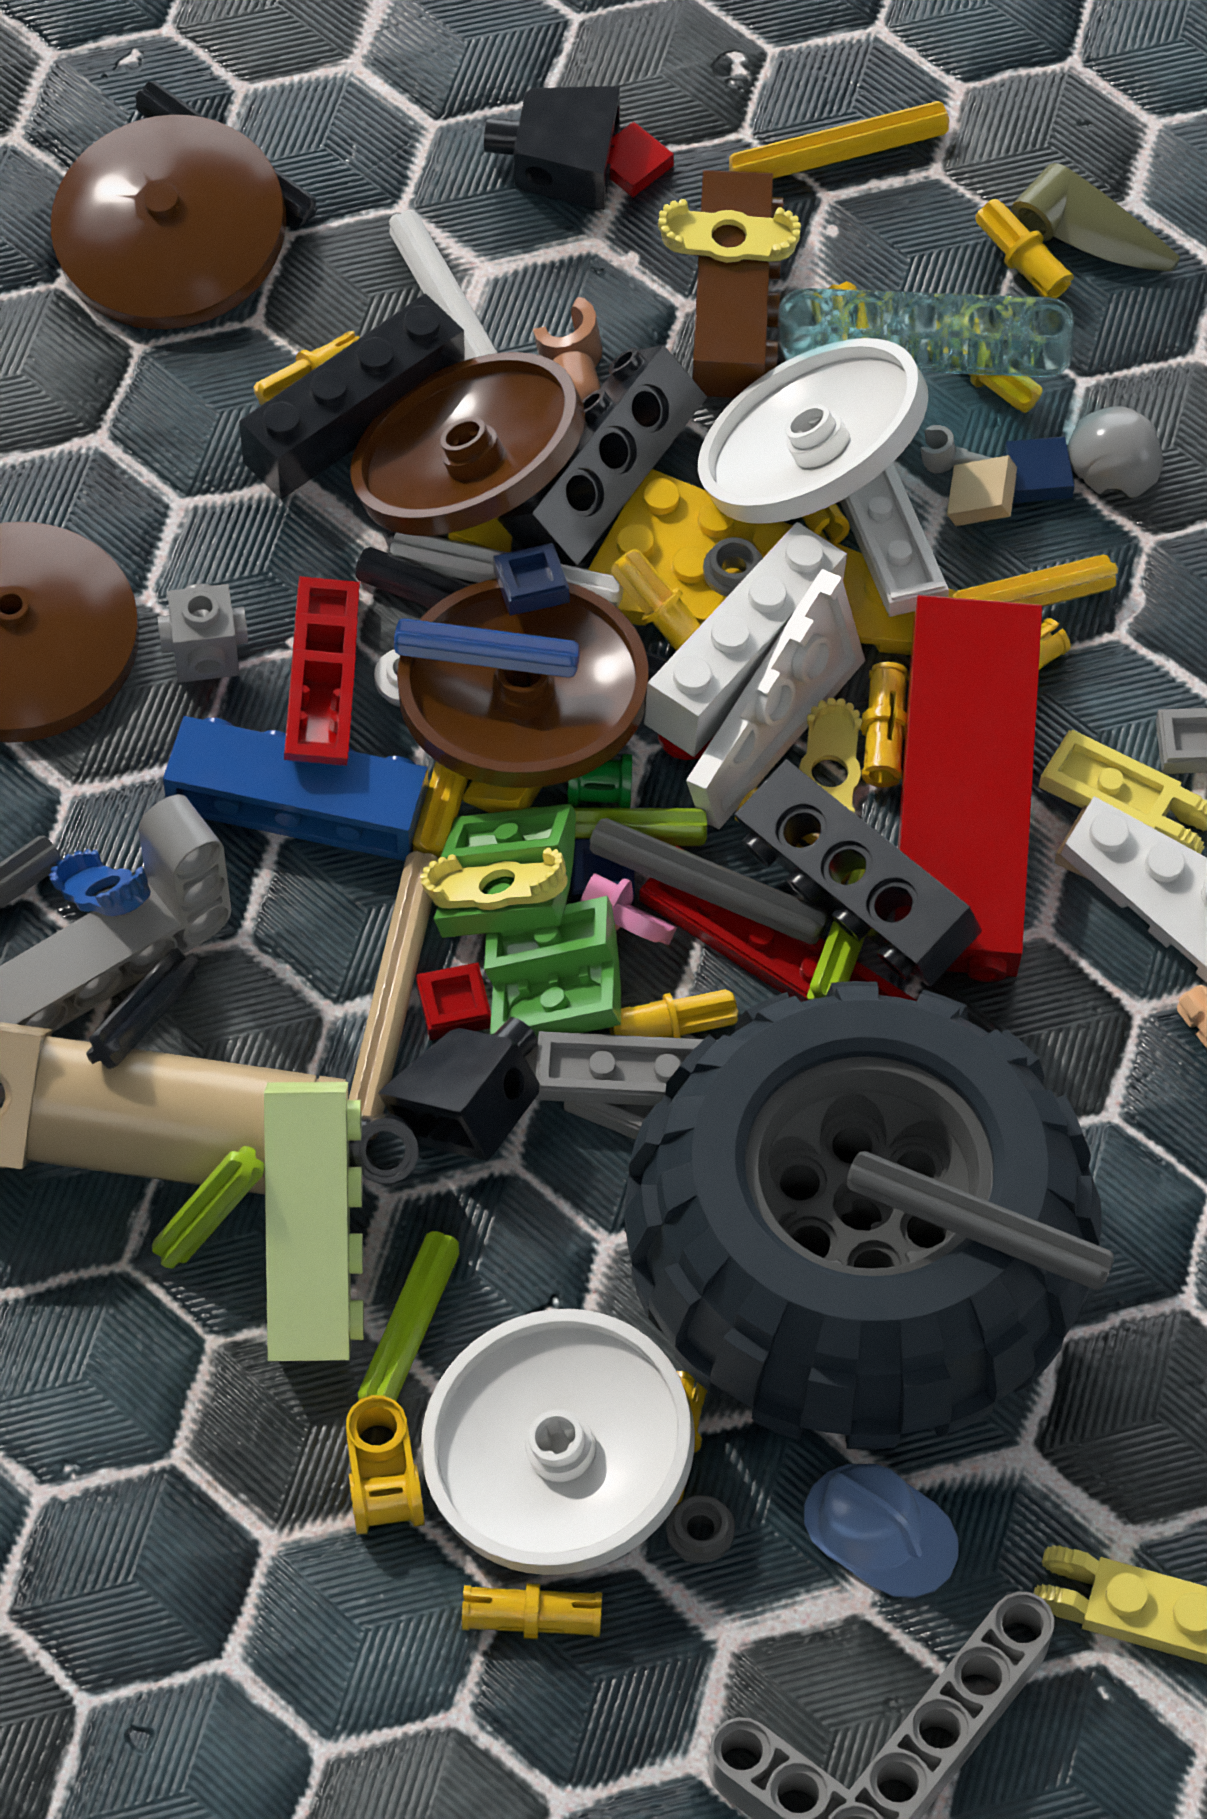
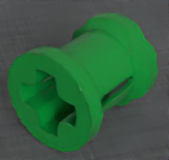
(604, 785)

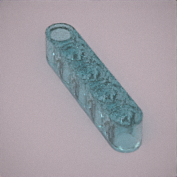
(937, 328)

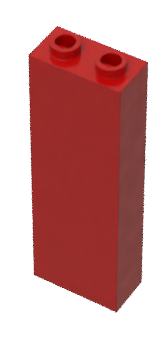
(973, 765)

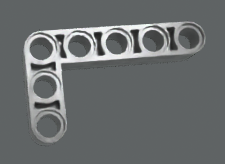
(110, 953)
(906, 1754)

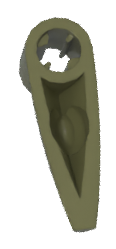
(1081, 215)

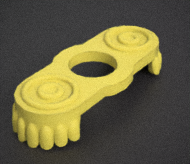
(692, 233)
(835, 738)
(462, 887)

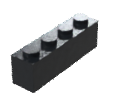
(335, 403)

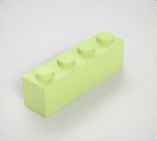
(309, 1221)

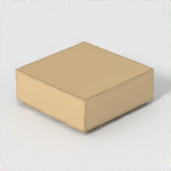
(982, 490)

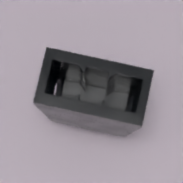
(561, 142)
(467, 1089)

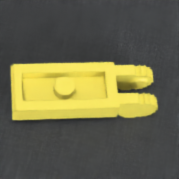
(1090, 769)
(1129, 1603)

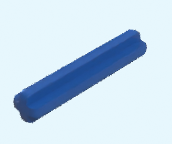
(486, 648)

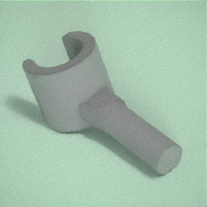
(944, 452)

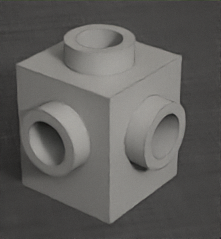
(203, 632)

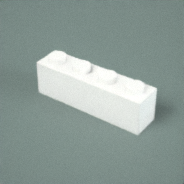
(714, 666)

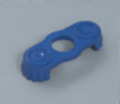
(84, 874)

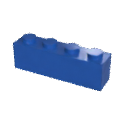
(245, 782)

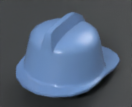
(881, 1530)

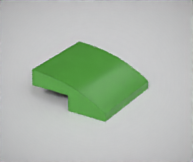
(513, 837)
(558, 974)

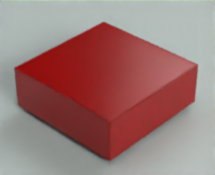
(637, 159)
(453, 1000)

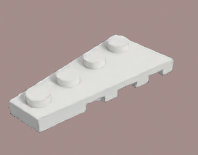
(804, 666)
(1147, 873)

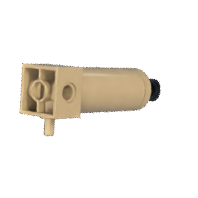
(149, 1113)

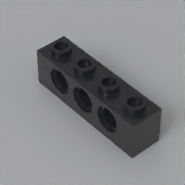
(631, 427)
(795, 806)

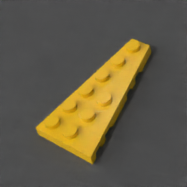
(680, 525)

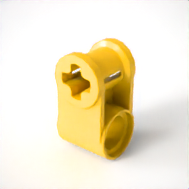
(382, 1476)

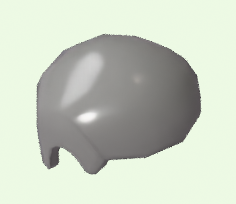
(1116, 451)

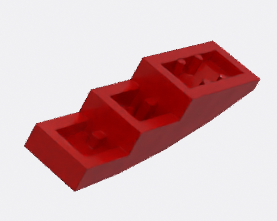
(322, 671)

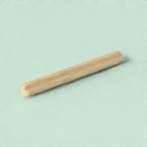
(393, 987)

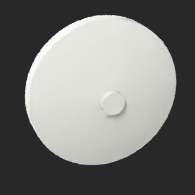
(813, 430)
(558, 1441)

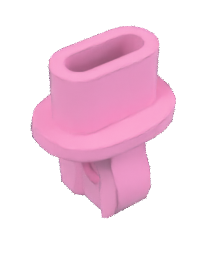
(624, 913)

